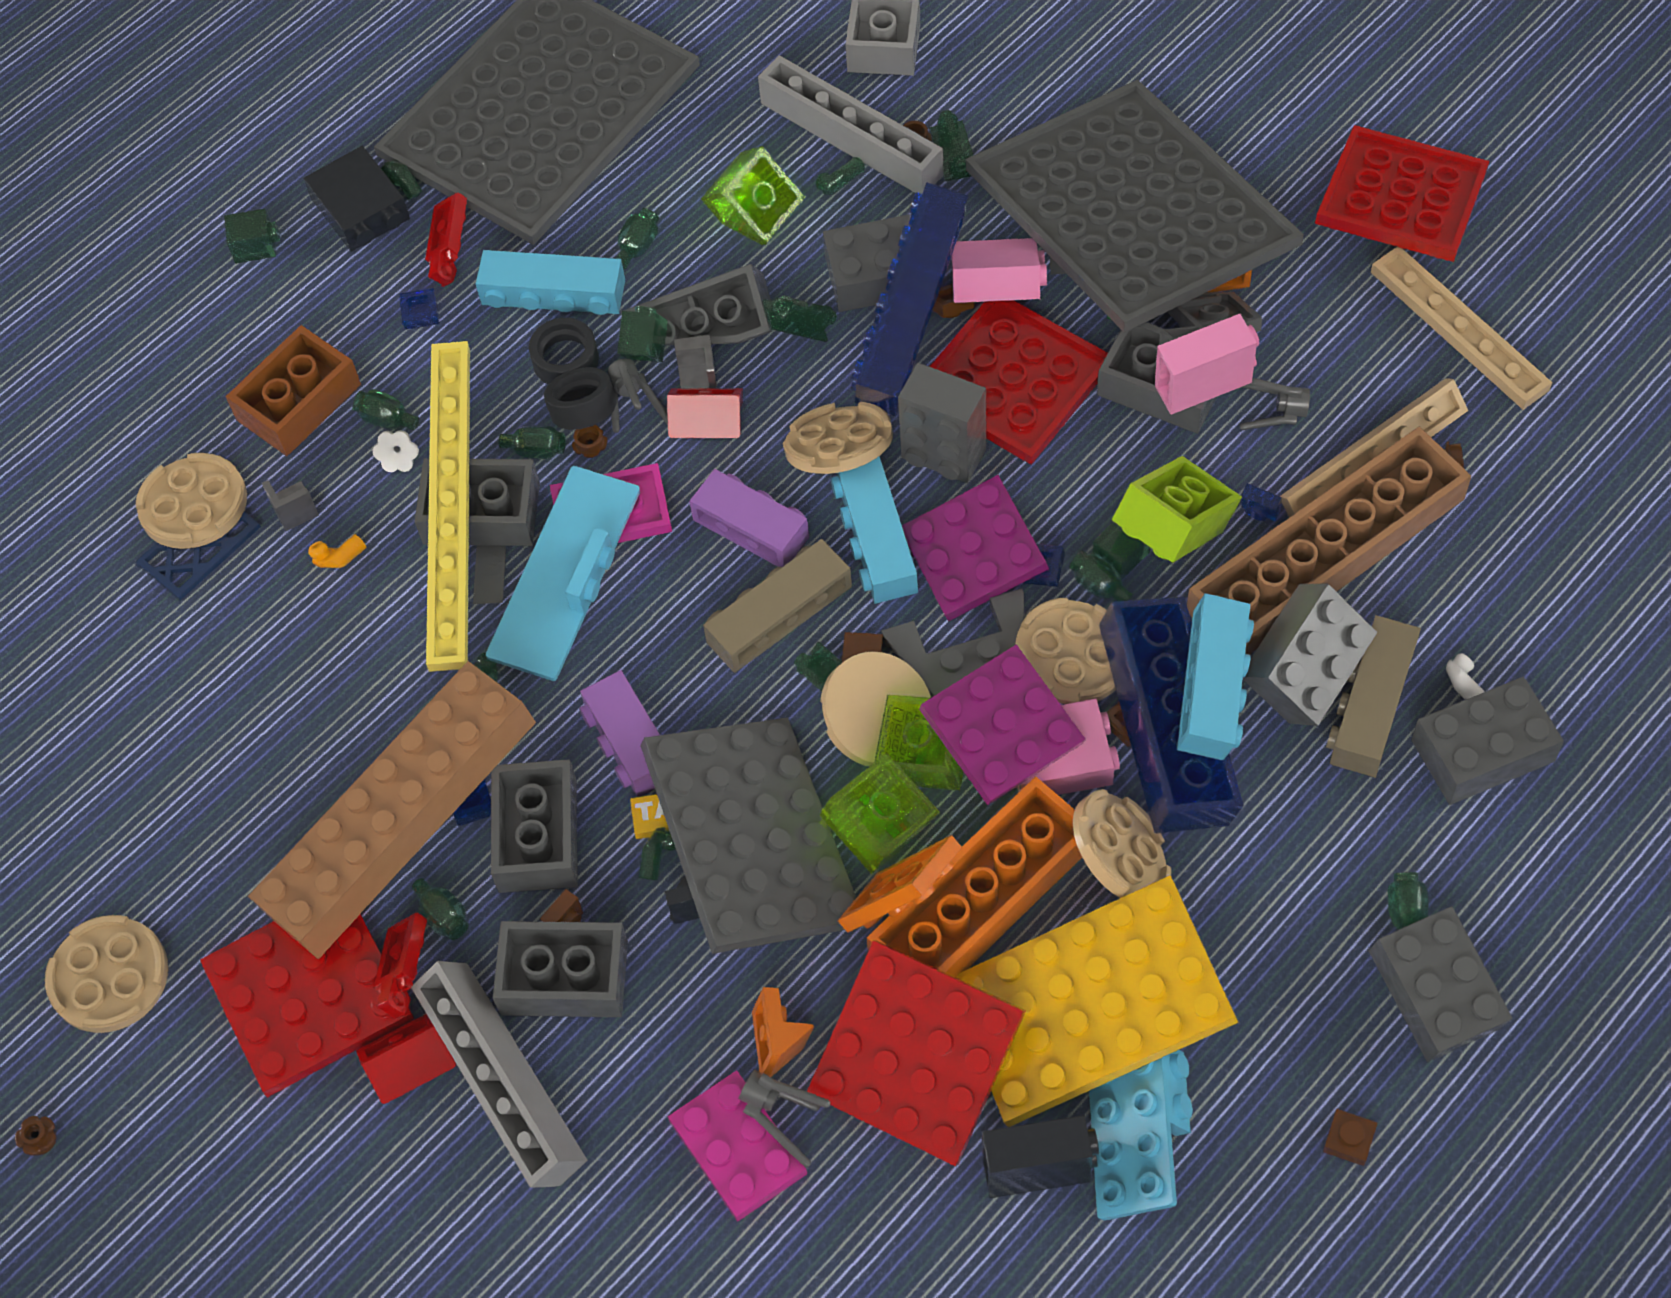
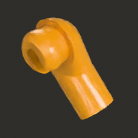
(336, 557)

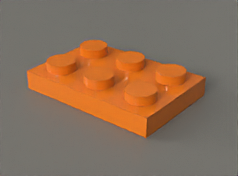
(900, 884)

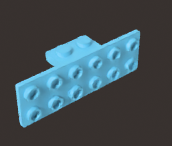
(563, 573)
(1135, 1139)

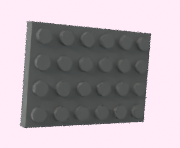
(749, 833)

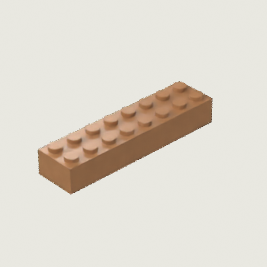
(1341, 530)
(392, 809)

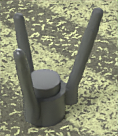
(627, 383)
(1290, 400)
(762, 1092)

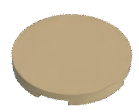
(838, 438)
(191, 501)
(1068, 649)
(857, 697)
(1118, 843)
(106, 974)

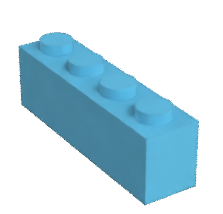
(550, 282)
(876, 532)
(1215, 677)

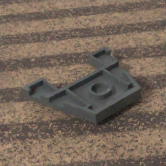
(1208, 310)
(953, 663)

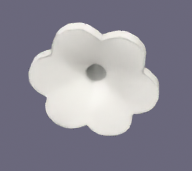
(391, 455)

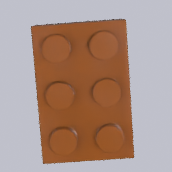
(293, 390)

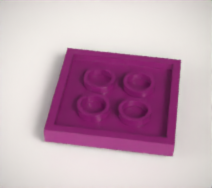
(973, 548)
(1002, 724)

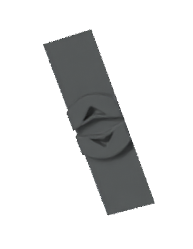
(489, 574)

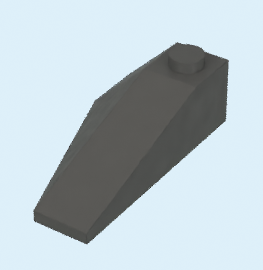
(722, 307)

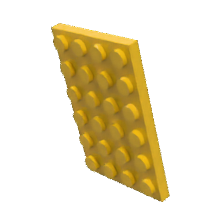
(1102, 998)

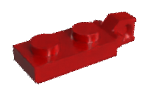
(445, 238)
(399, 964)

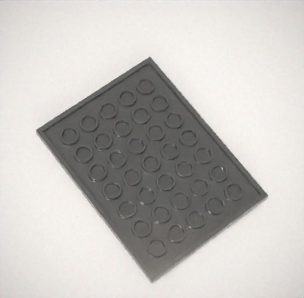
(537, 110)
(1133, 204)

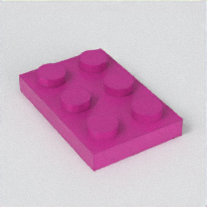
(650, 511)
(734, 1149)

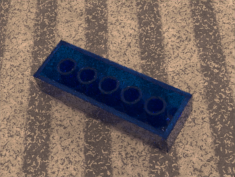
(911, 296)
(1148, 663)

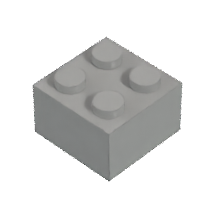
(883, 36)

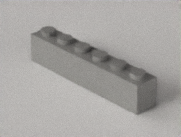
(850, 125)
(499, 1074)

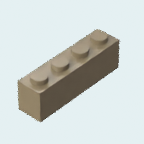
(777, 605)
(1374, 698)

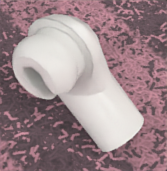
(1461, 681)

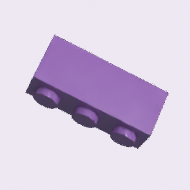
(749, 518)
(622, 727)

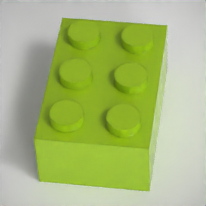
(1176, 509)

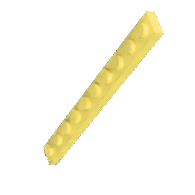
(448, 507)

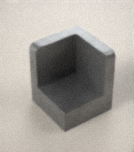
(695, 362)
(291, 504)

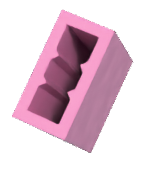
(997, 270)
(1206, 363)
(1090, 763)

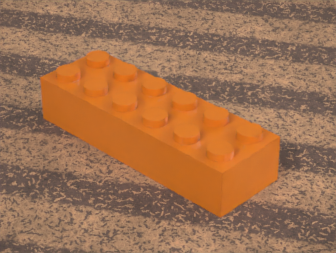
(991, 883)

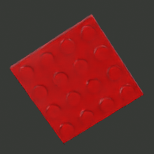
(1402, 193)
(1030, 373)
(295, 1008)
(916, 1052)

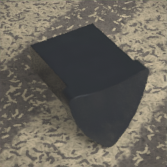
(681, 903)

